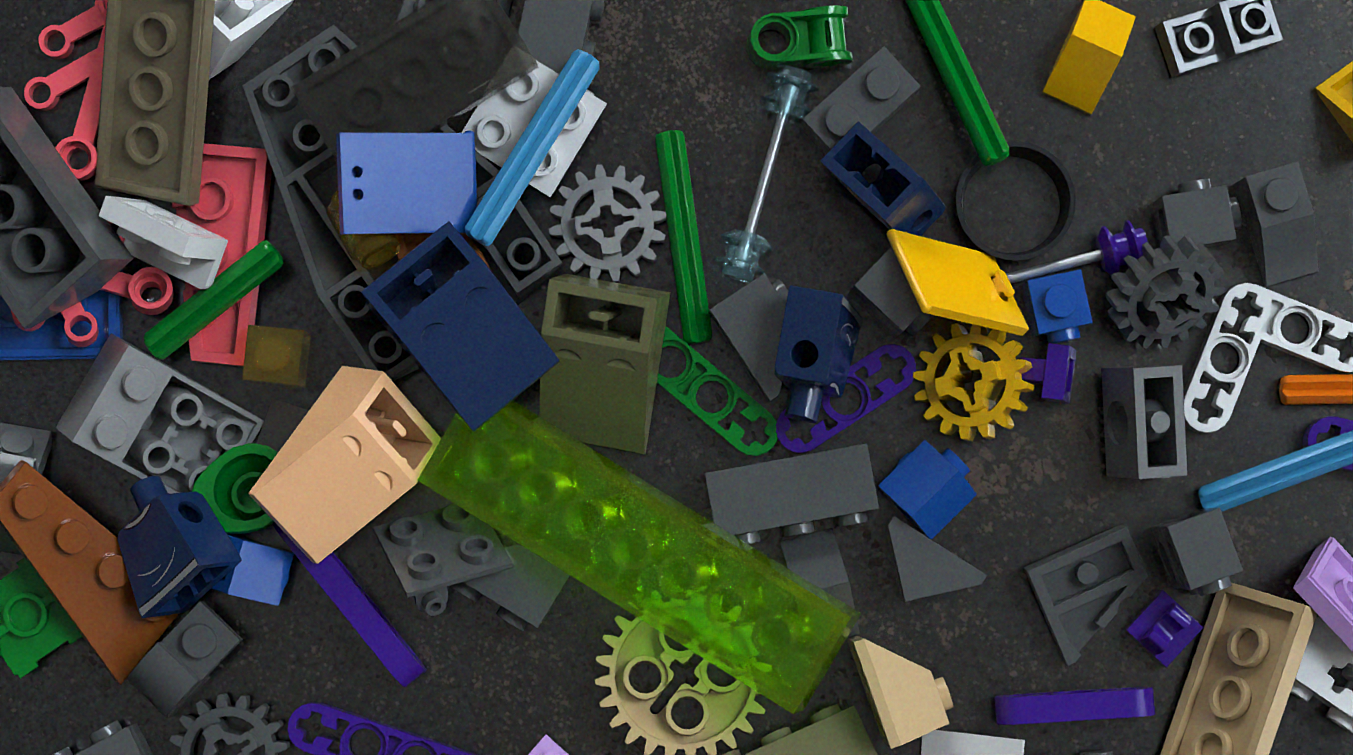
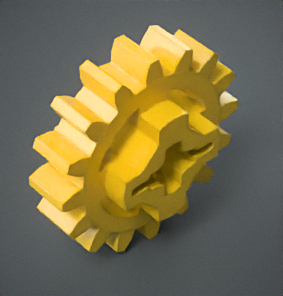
(951, 386)

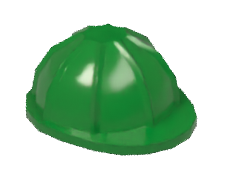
(227, 486)

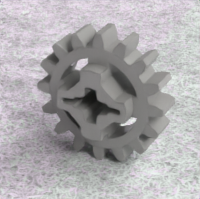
(633, 221)

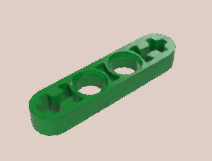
(700, 371)

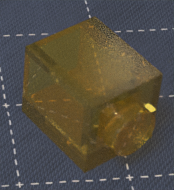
(276, 356)

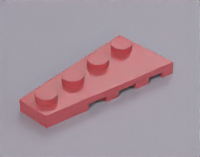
(236, 208)

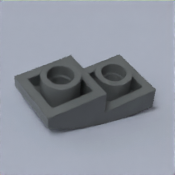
(1217, 34)

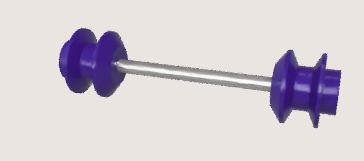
(1110, 252)

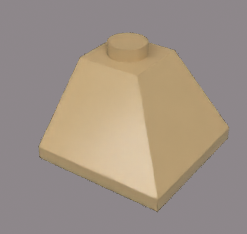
(900, 693)

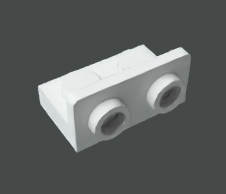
(166, 240)

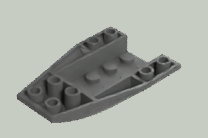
(309, 178)

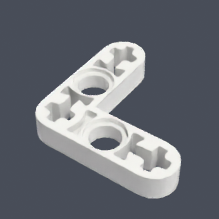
(1262, 329)

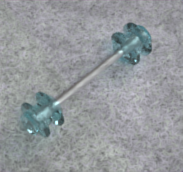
(786, 102)

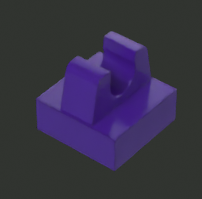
(1053, 373)
(1163, 628)

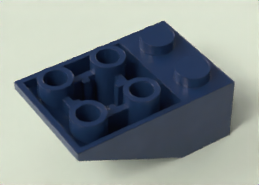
(460, 326)

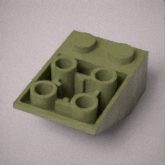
(608, 359)

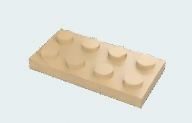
(1240, 674)

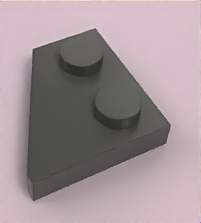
(1085, 586)

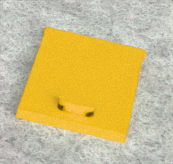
(958, 282)

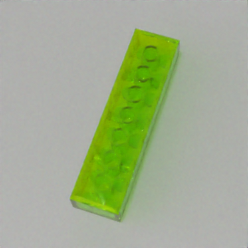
(644, 551)

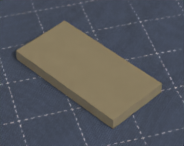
(154, 98)

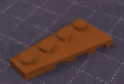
(79, 568)

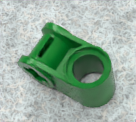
(804, 38)

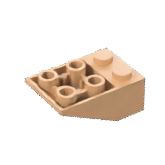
(345, 461)

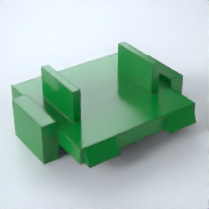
(30, 620)

